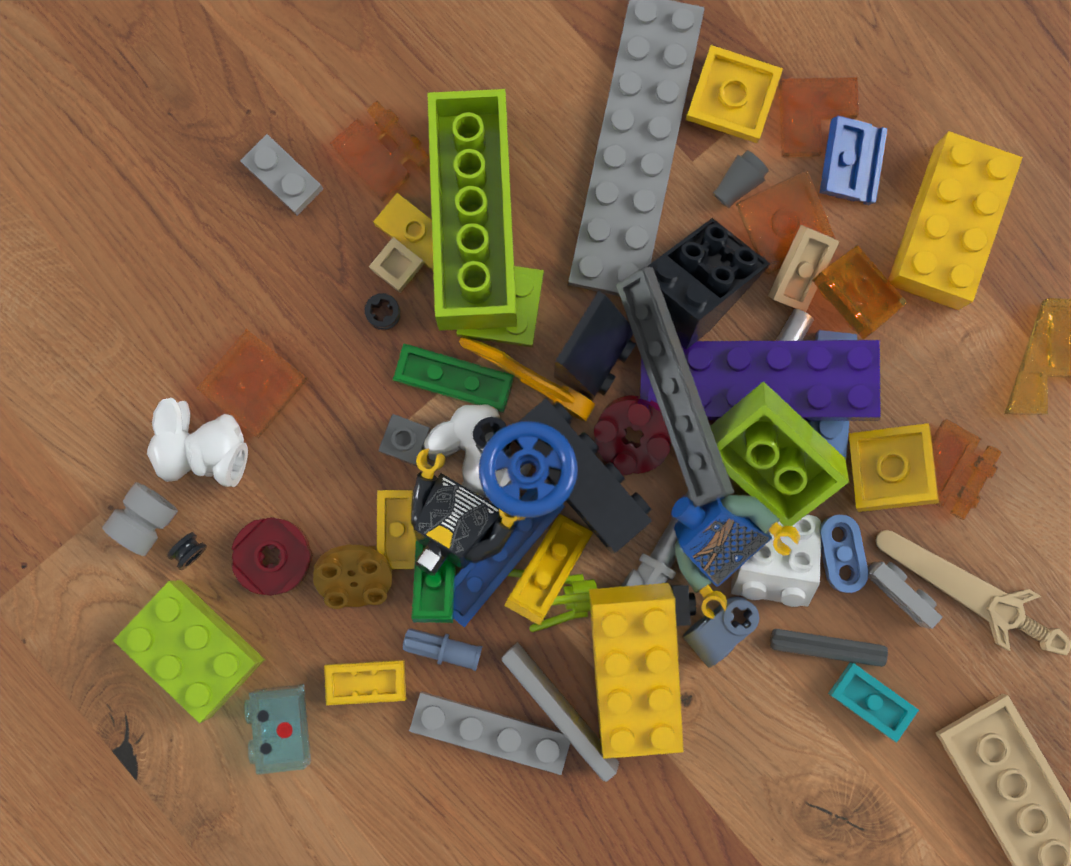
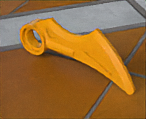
(571, 400)

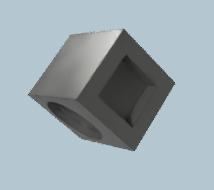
(404, 439)

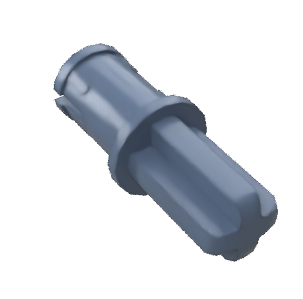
(442, 648)

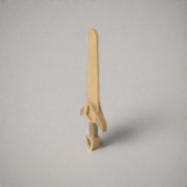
(999, 608)

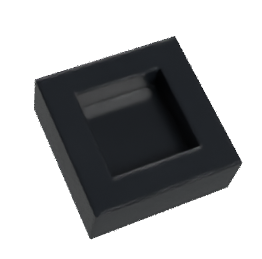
(684, 604)

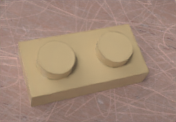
(804, 261)

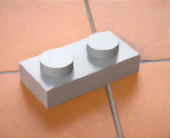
(281, 174)
(915, 604)

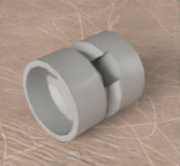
(137, 523)

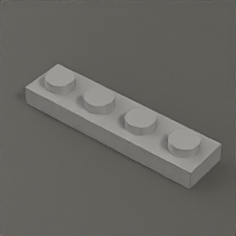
(490, 733)

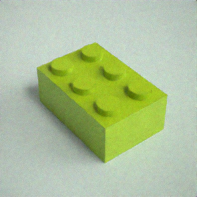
(778, 455)
(189, 650)

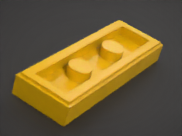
(548, 569)

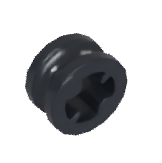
(376, 302)
(485, 426)
(186, 551)

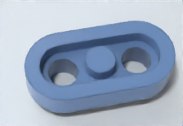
(845, 552)

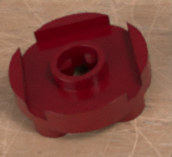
(625, 454)
(248, 556)

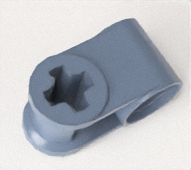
(718, 636)

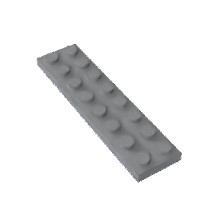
(636, 143)

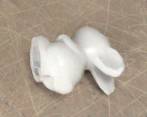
(457, 435)
(211, 450)

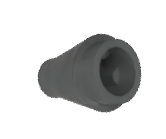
(741, 178)

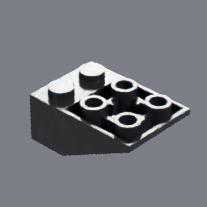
(705, 278)

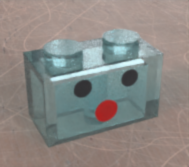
(278, 729)

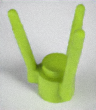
(575, 597)

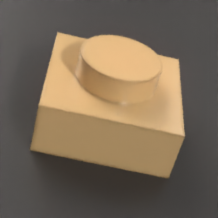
(396, 265)

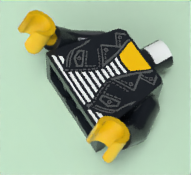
(454, 520)

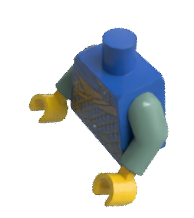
(721, 538)

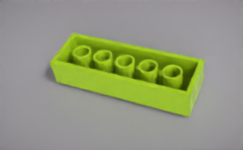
(471, 210)

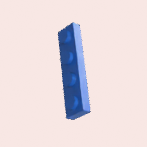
(480, 580)

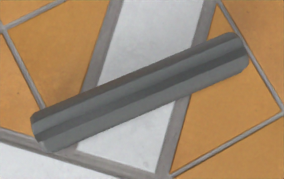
(829, 647)

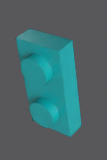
(873, 702)

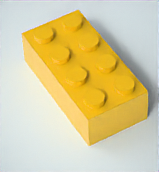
(954, 221)
(636, 670)

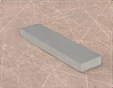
(559, 711)

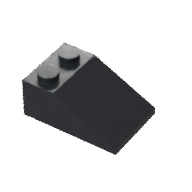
(595, 348)

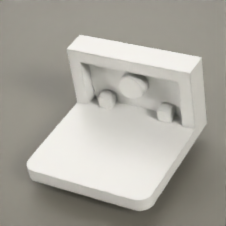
(780, 577)

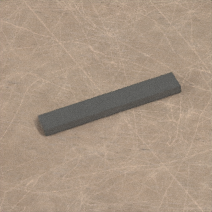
(674, 387)

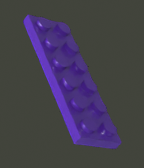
(812, 376)

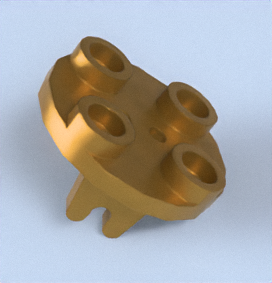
(356, 588)

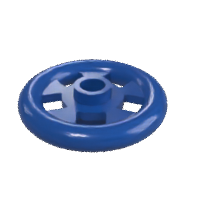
(527, 435)

